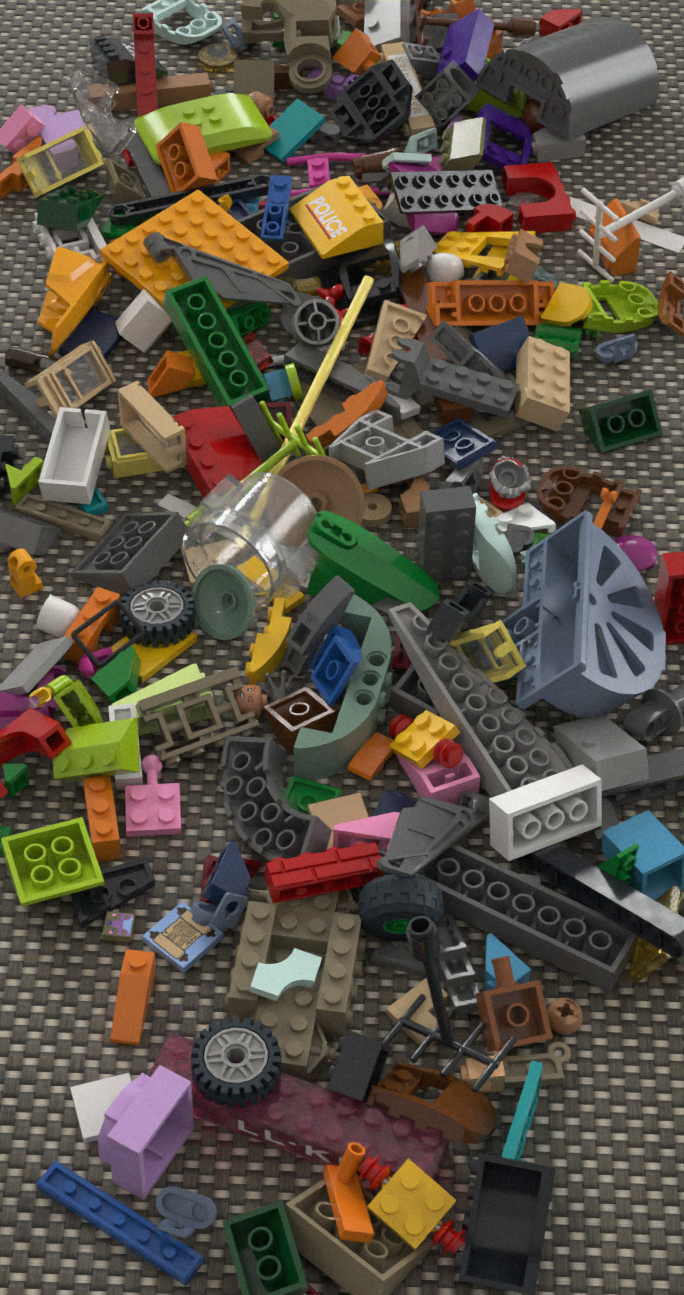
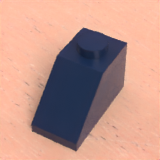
(228, 876)

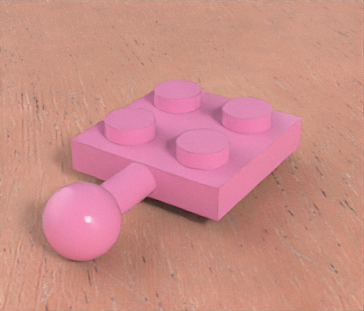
(152, 807)

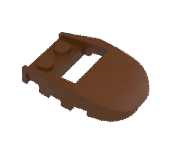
(567, 489)
(456, 1112)

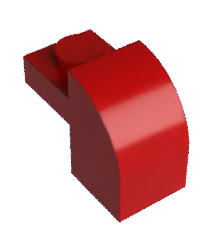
(490, 219)

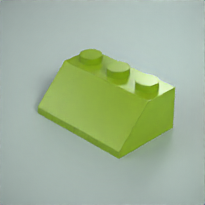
(99, 751)

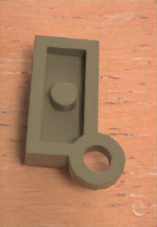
(517, 1066)

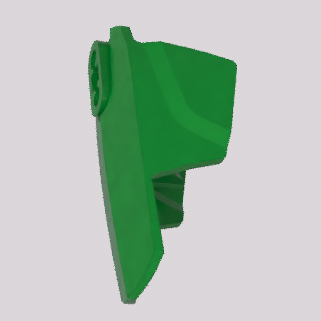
(366, 564)

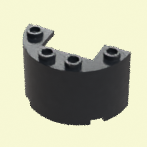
(505, 1223)

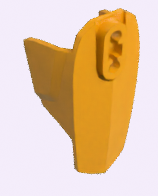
(74, 287)

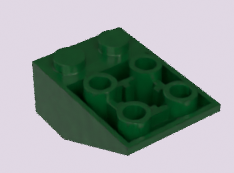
(68, 208)

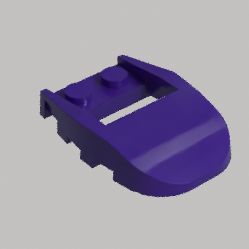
(505, 122)

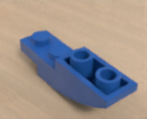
(277, 208)

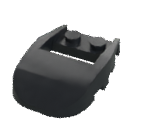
(381, 289)

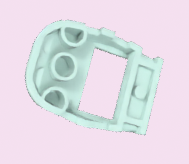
(202, 26)
(492, 553)

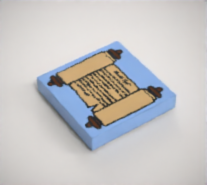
(181, 939)

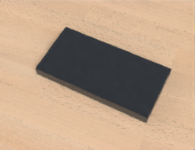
(369, 313)

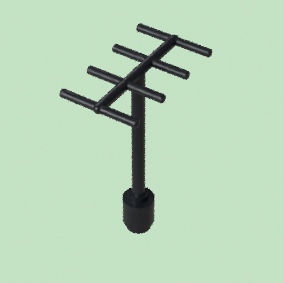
(425, 947)

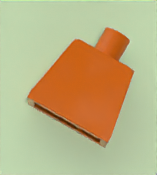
(357, 53)

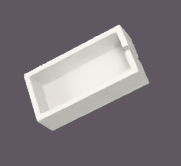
(74, 456)

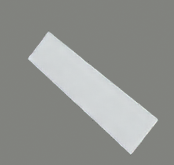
(647, 232)

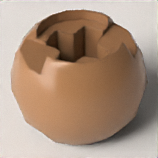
(566, 1007)

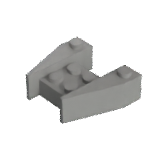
(385, 455)

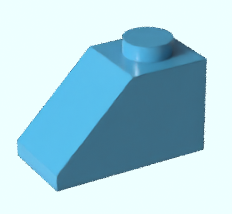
(279, 385)
(497, 949)

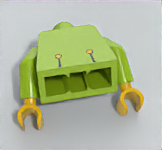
(71, 699)

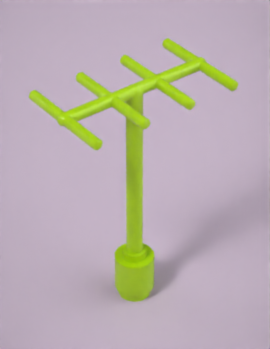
(292, 445)

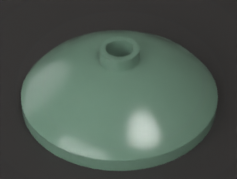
(214, 603)

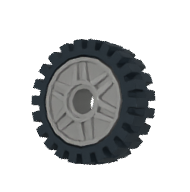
(162, 610)
(241, 1081)

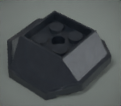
(374, 104)

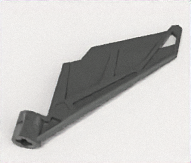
(227, 278)
(430, 830)

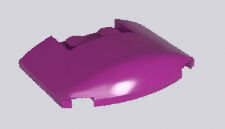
(434, 222)

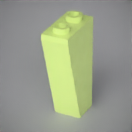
(179, 678)

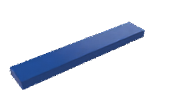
(120, 1223)

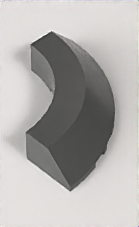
(259, 804)

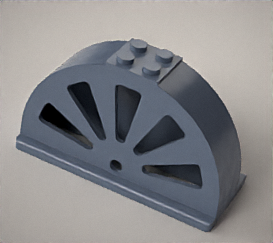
(584, 624)

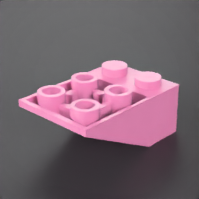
(443, 783)

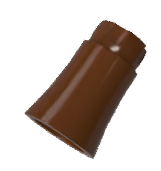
(370, 162)

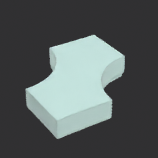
(296, 970)

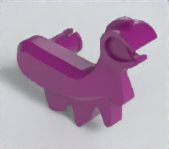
(15, 705)

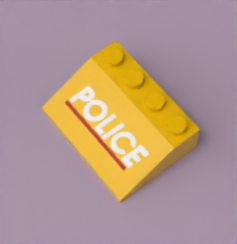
(338, 218)

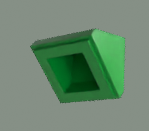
(15, 777)

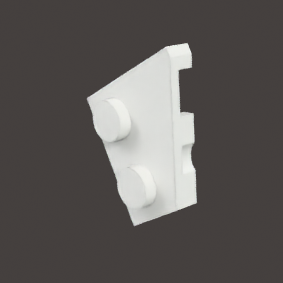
(526, 516)

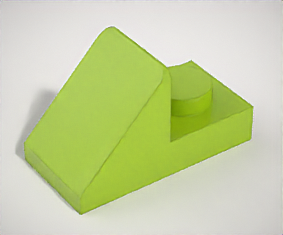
(23, 480)

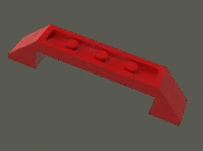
(145, 63)

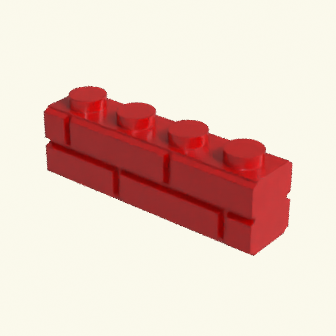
(322, 872)

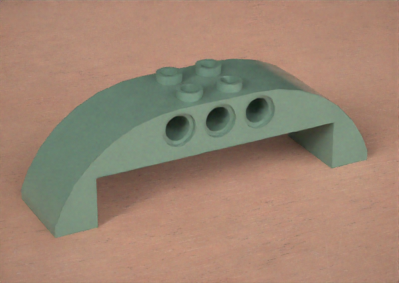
(324, 753)

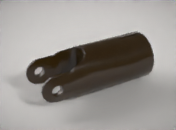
(25, 359)

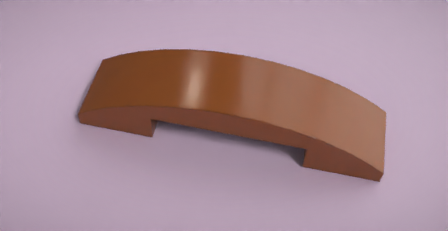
(669, 303)

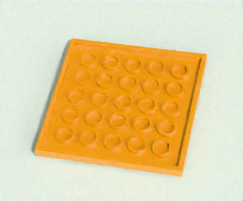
(197, 224)

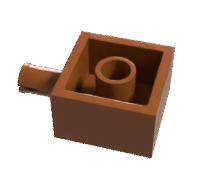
(512, 1009)

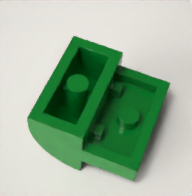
(560, 336)

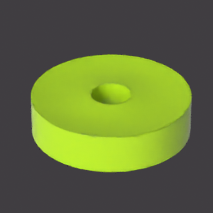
(294, 381)

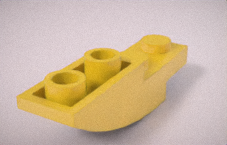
(271, 645)

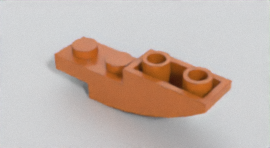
(12, 177)
(354, 408)

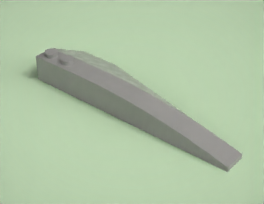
(492, 731)

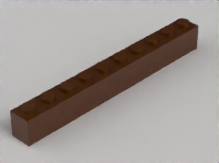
(416, 297)

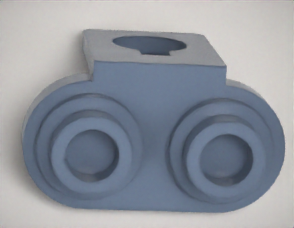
(235, 43)
(617, 349)
(217, 914)
(184, 1210)

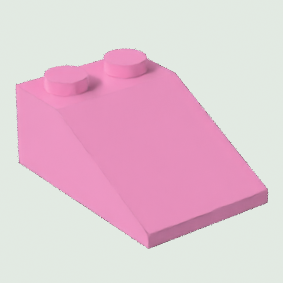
(367, 830)

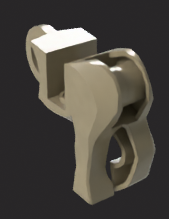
(307, 33)

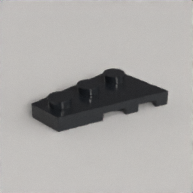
(121, 885)

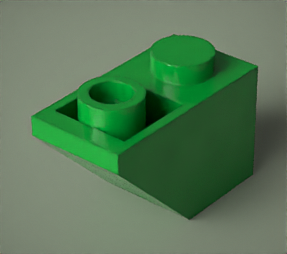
(119, 676)

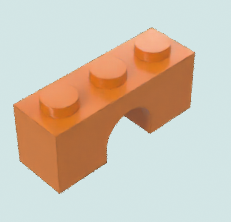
(90, 635)
(102, 818)

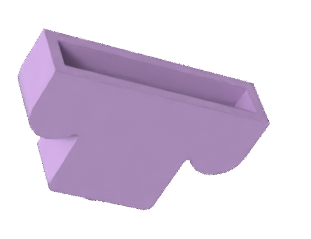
(56, 125)

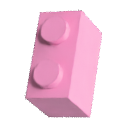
(20, 129)

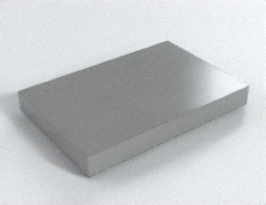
(35, 666)

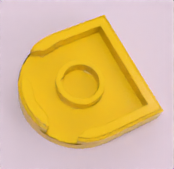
(567, 305)

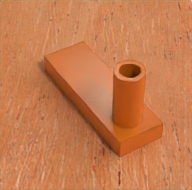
(347, 1196)

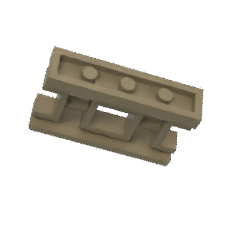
(190, 697)

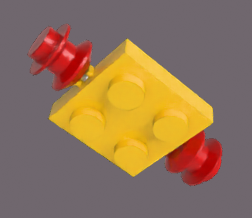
(425, 739)
(411, 1204)

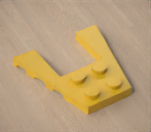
(469, 244)

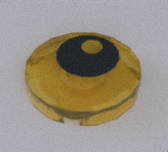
(217, 57)

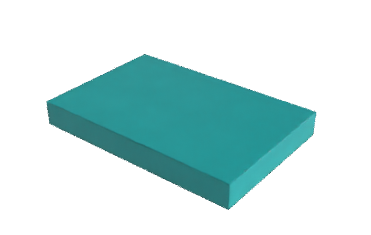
(294, 129)

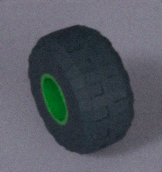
(394, 900)

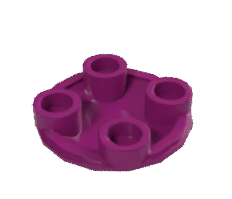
(638, 550)

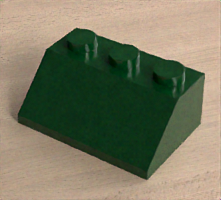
(621, 421)
(265, 1252)

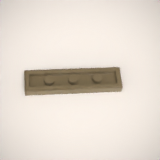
(65, 517)

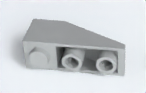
(416, 249)

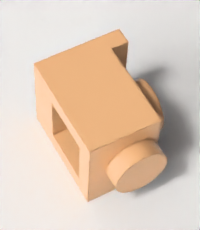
(473, 1069)

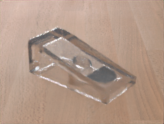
(521, 198)

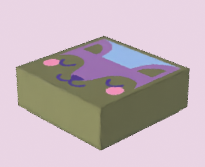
(119, 927)

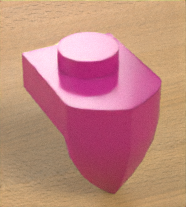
(87, 667)

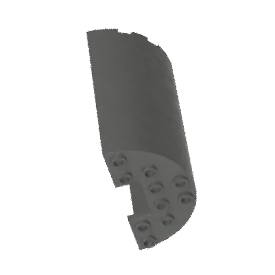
(578, 75)

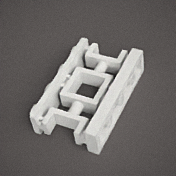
(87, 236)

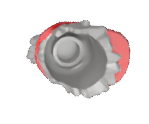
(508, 483)

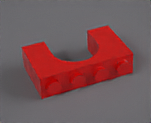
(544, 181)
(31, 733)

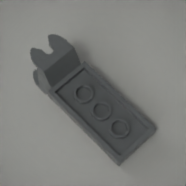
(448, 381)

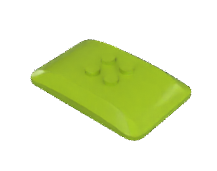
(224, 120)

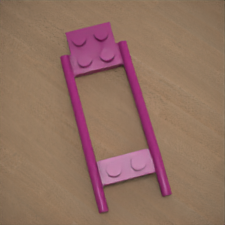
(319, 168)

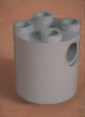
(314, 312)

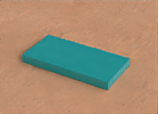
(524, 1112)

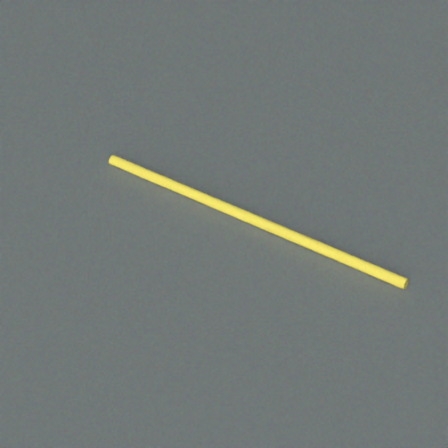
(328, 363)

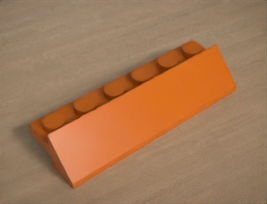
(487, 301)

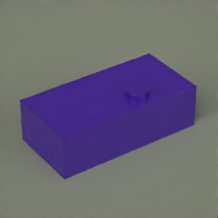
(467, 43)

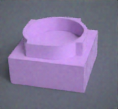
(146, 1129)

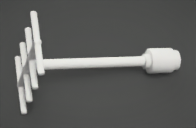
(676, 192)

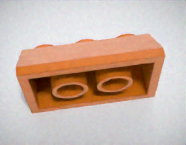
(185, 158)
(625, 248)

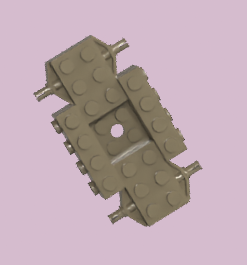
(302, 1014)

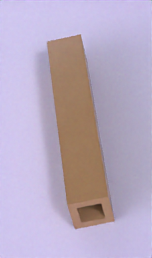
(169, 91)

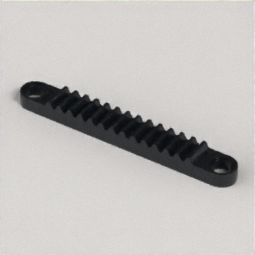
(146, 208)

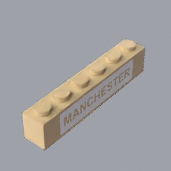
(420, 118)

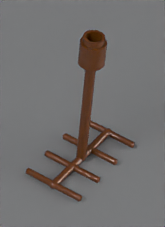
(515, 27)

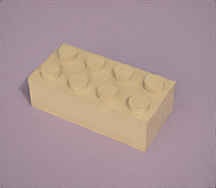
(543, 382)

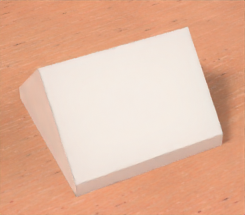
(143, 321)

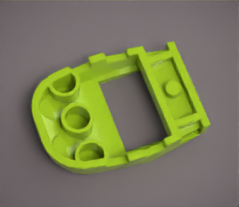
(629, 301)

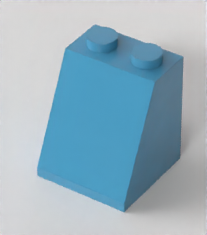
(658, 857)

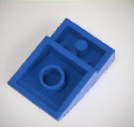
(335, 663)

